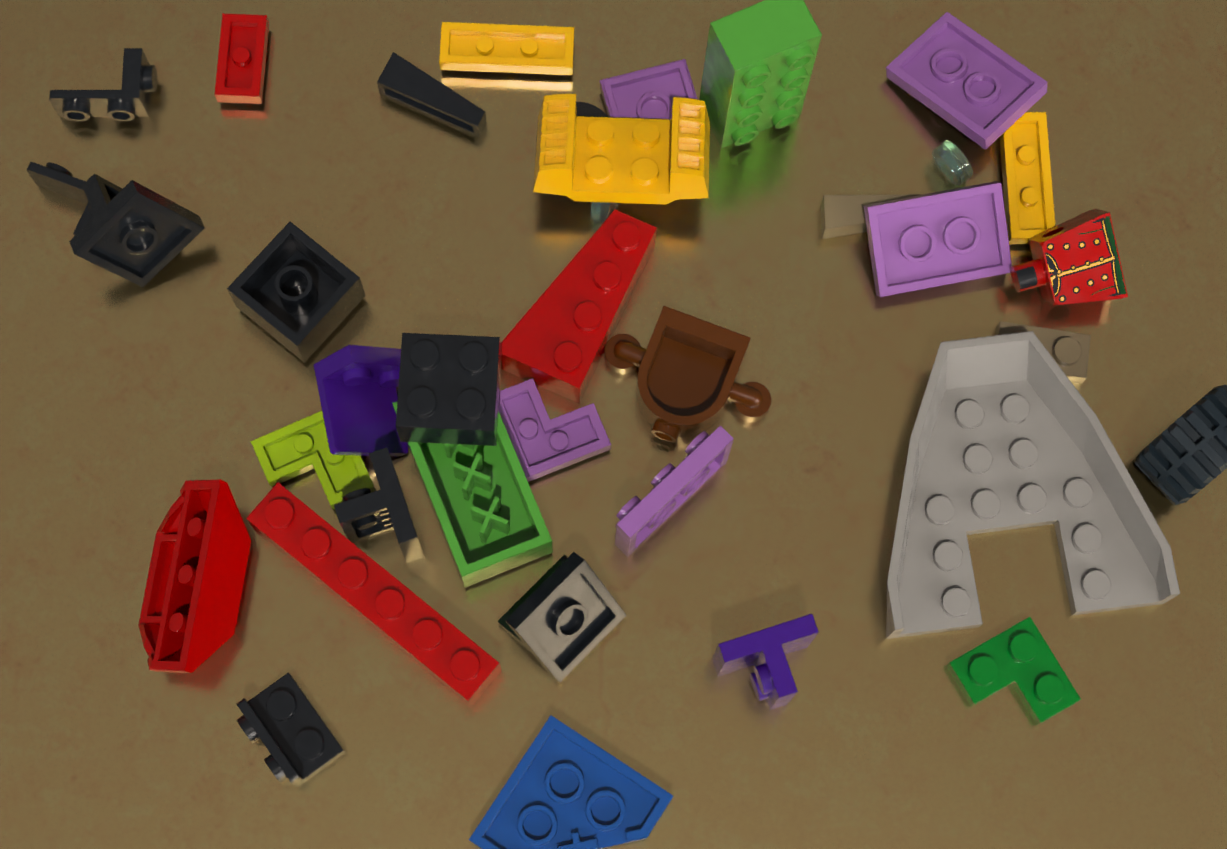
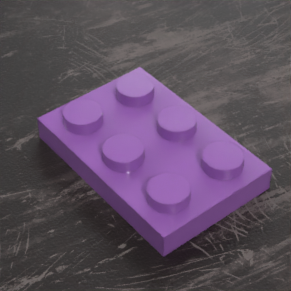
(966, 80)
(938, 238)
(672, 489)

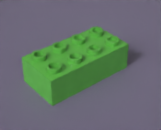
(758, 69)
(482, 505)

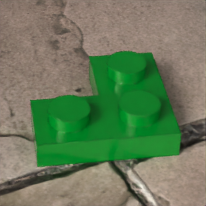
(1020, 659)

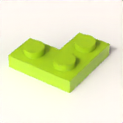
(306, 447)

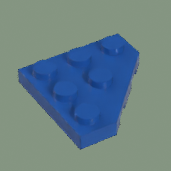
(570, 798)

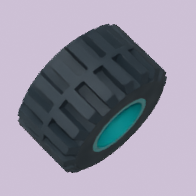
(1189, 450)

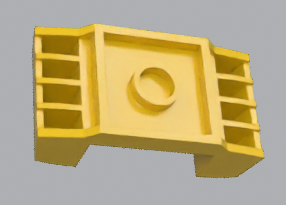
(622, 156)

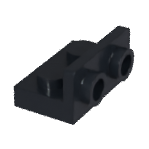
(290, 731)

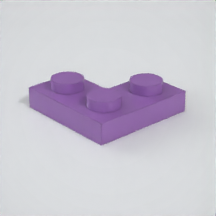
(546, 443)

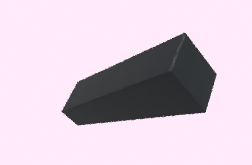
(426, 94)

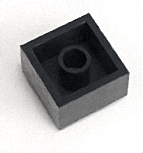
(297, 291)
(449, 389)

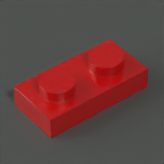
(242, 58)

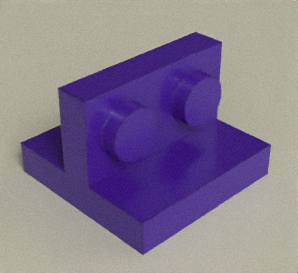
(767, 653)

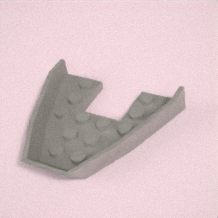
(1009, 449)

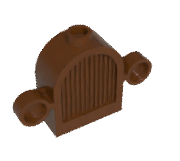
(688, 375)

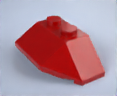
(194, 578)

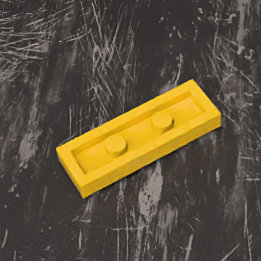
(506, 48)
(1027, 178)

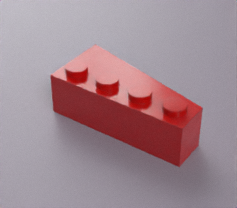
(578, 313)

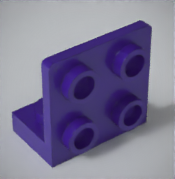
(357, 399)

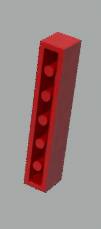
(374, 595)

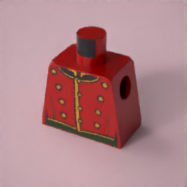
(1074, 262)

